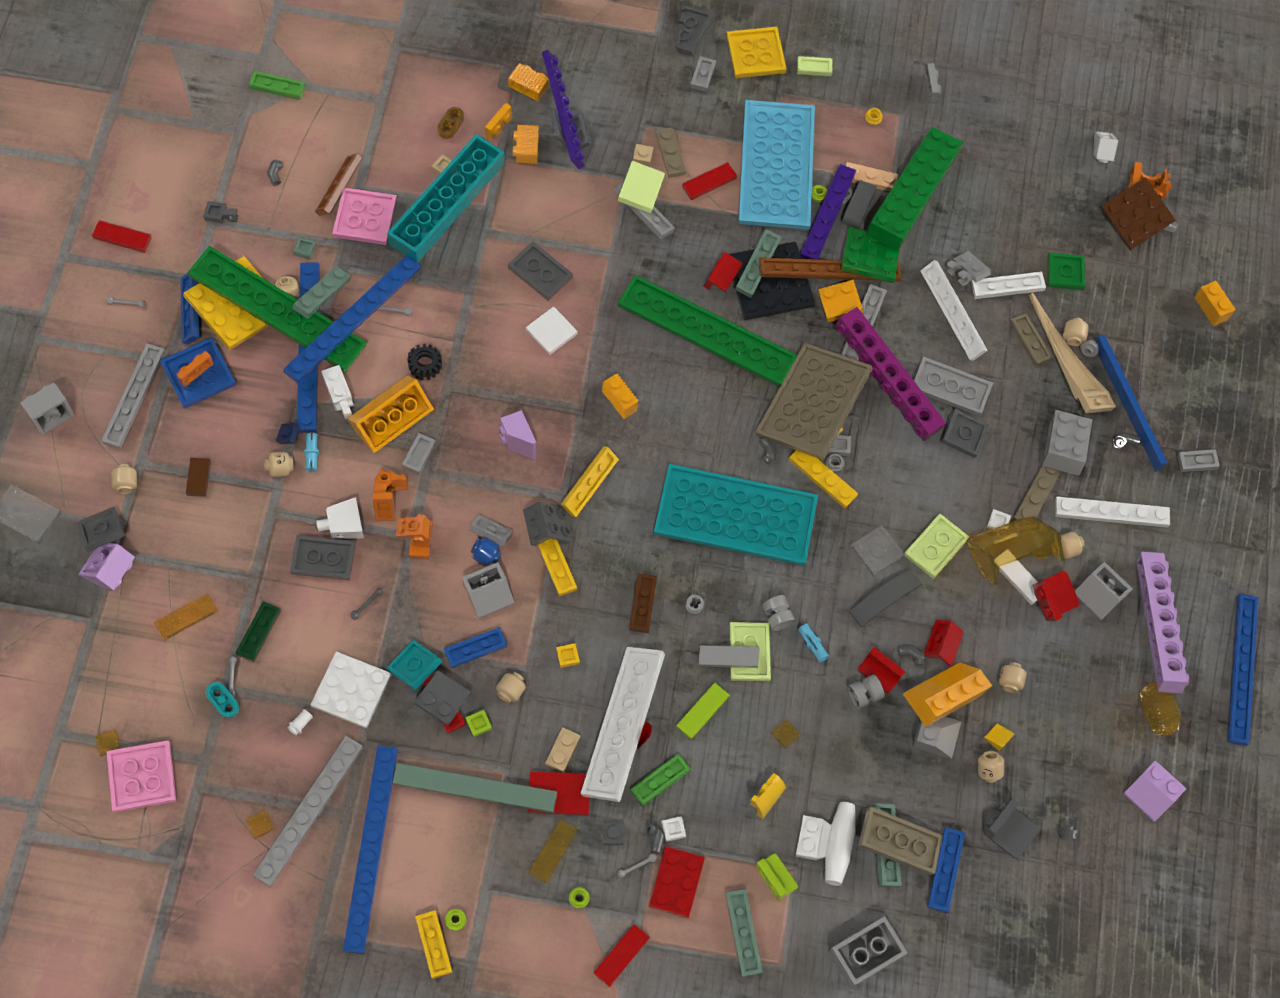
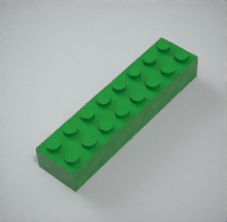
(914, 189)

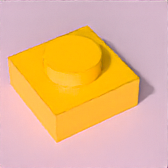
(568, 655)

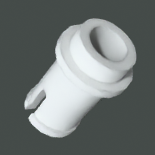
(300, 721)

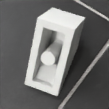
(1104, 146)

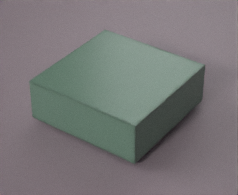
(304, 248)

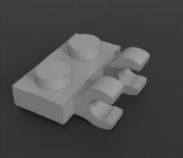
(971, 268)

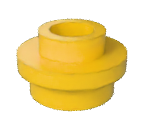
(873, 112)

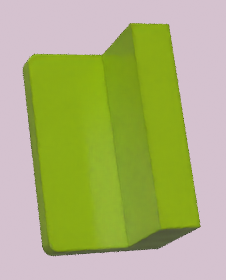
(776, 876)

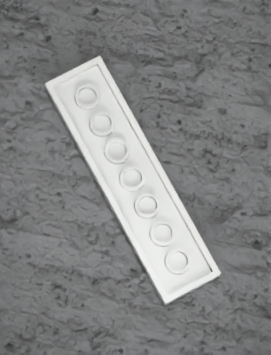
(623, 724)

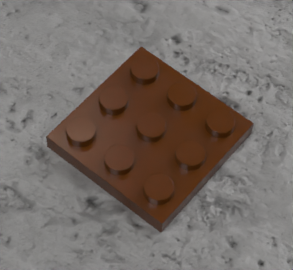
(1137, 213)

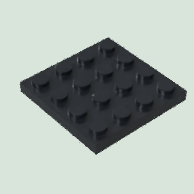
(774, 294)

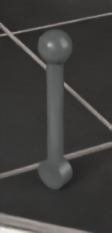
(355, 614)

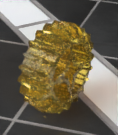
(1160, 710)

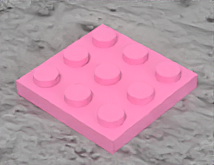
(364, 216)
(141, 776)

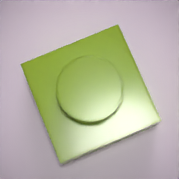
(478, 723)

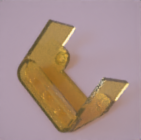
(1013, 542)

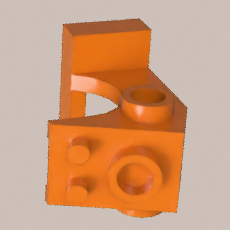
(1159, 182)
(382, 499)
(420, 532)

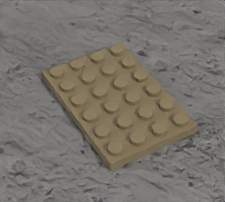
(814, 401)

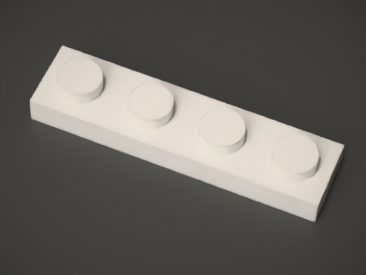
(1008, 285)

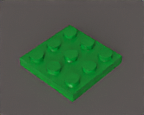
(869, 257)

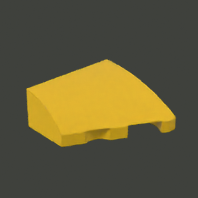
(768, 795)

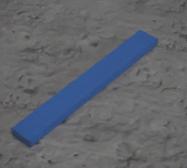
(1130, 404)
(1243, 670)

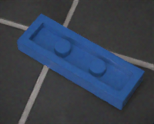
(475, 647)

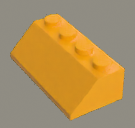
(391, 413)
(947, 692)

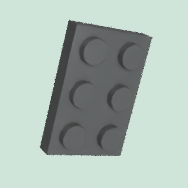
(540, 271)
(322, 557)

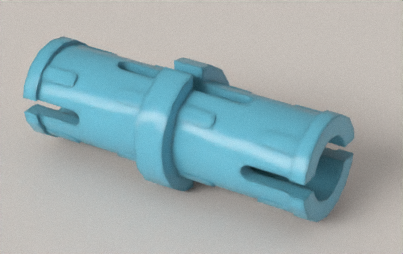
(311, 452)
(814, 642)

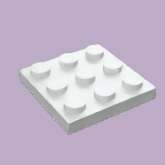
(351, 690)

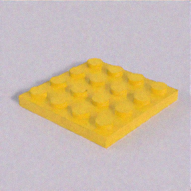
(223, 317)

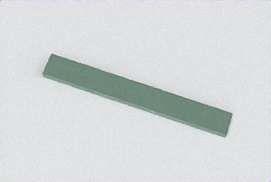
(475, 788)

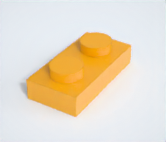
(501, 118)

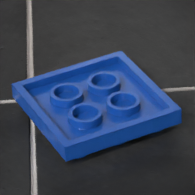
(209, 383)

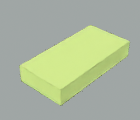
(814, 66)

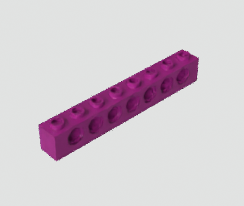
(889, 363)

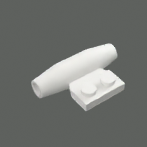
(829, 841)

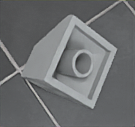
(938, 737)

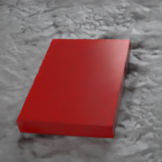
(568, 789)

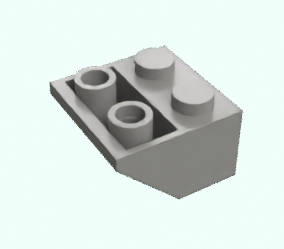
(488, 590)
(1103, 591)

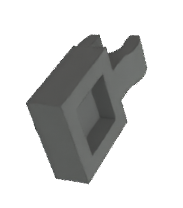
(218, 211)

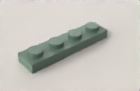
(751, 275)
(321, 292)
(888, 870)
(743, 933)

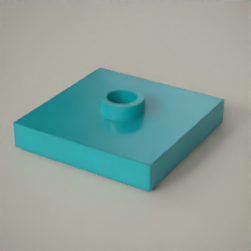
(414, 665)

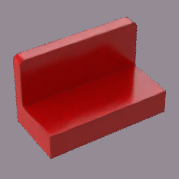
(723, 272)
(944, 641)
(883, 668)

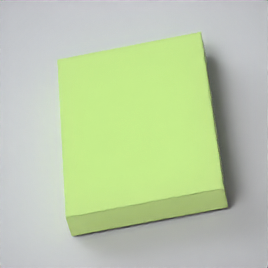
(641, 187)
(936, 546)
(751, 636)

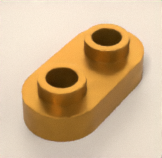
(449, 124)

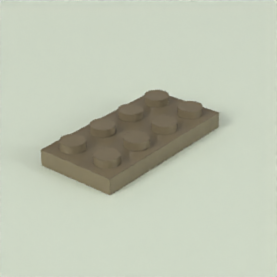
(900, 841)

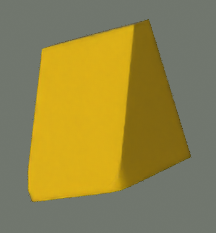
(999, 736)

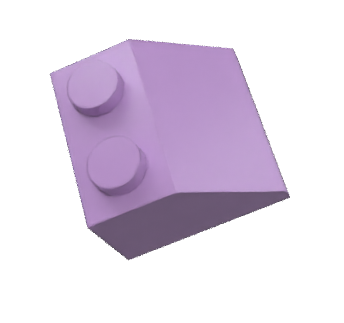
(517, 435)
(107, 566)
(1154, 791)

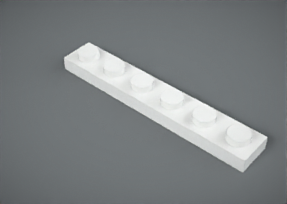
(953, 310)
(1112, 512)

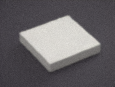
(551, 330)

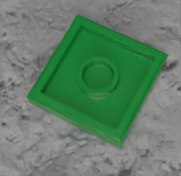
(1066, 271)

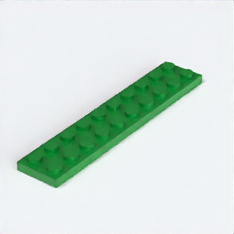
(269, 304)
(707, 330)

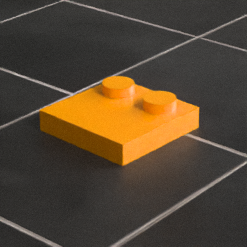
(839, 299)

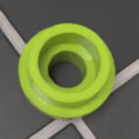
(819, 197)
(579, 891)
(455, 926)

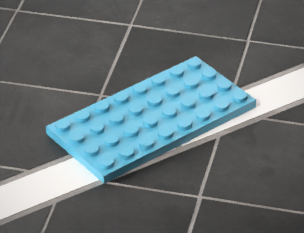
(777, 165)

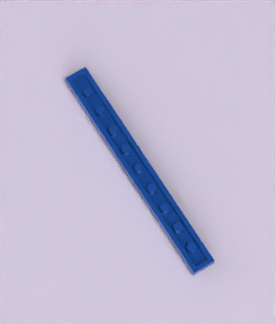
(351, 319)
(309, 385)
(370, 850)

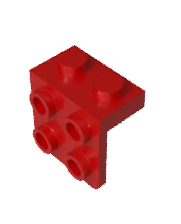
(1055, 596)

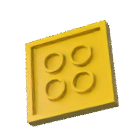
(756, 52)

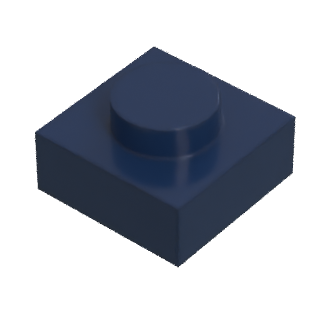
(288, 433)

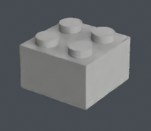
(47, 408)

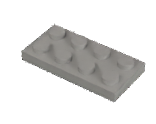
(953, 386)

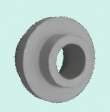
(1089, 348)
(835, 458)

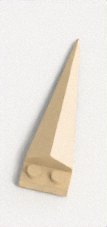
(1084, 385)

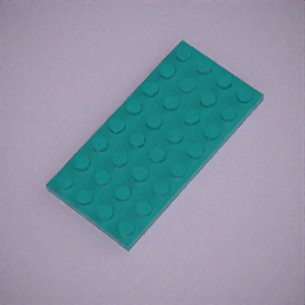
(736, 514)

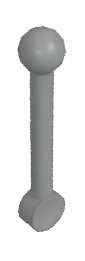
(110, 300)
(408, 311)
(232, 660)
(652, 858)

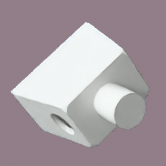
(342, 521)

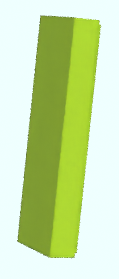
(702, 711)

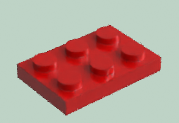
(677, 882)

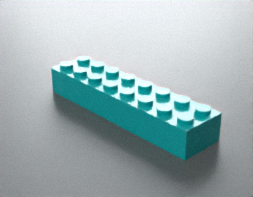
(446, 198)

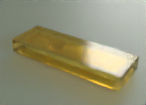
(186, 617)
(553, 851)

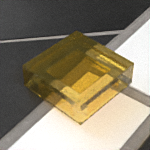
(785, 734)
(107, 742)
(260, 825)

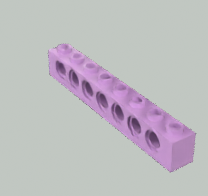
(1162, 623)

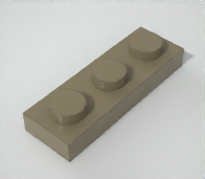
(670, 152)

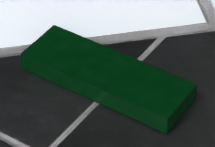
(258, 631)

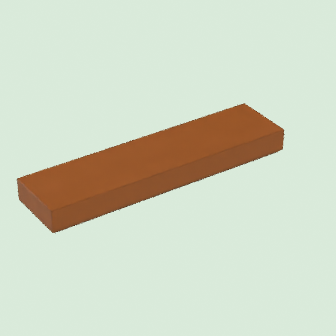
(338, 184)

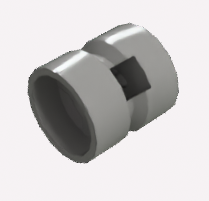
(778, 612)
(867, 691)

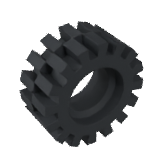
(427, 371)

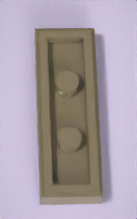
(1030, 339)

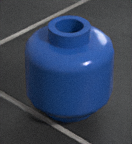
(485, 551)

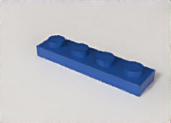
(189, 316)
(946, 870)

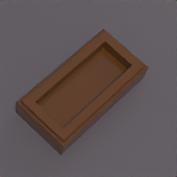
(198, 477)

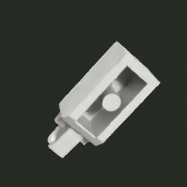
(338, 390)

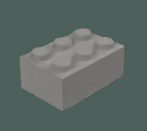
(1067, 442)
(867, 952)

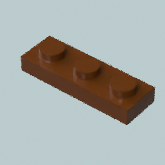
(643, 603)

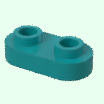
(222, 701)

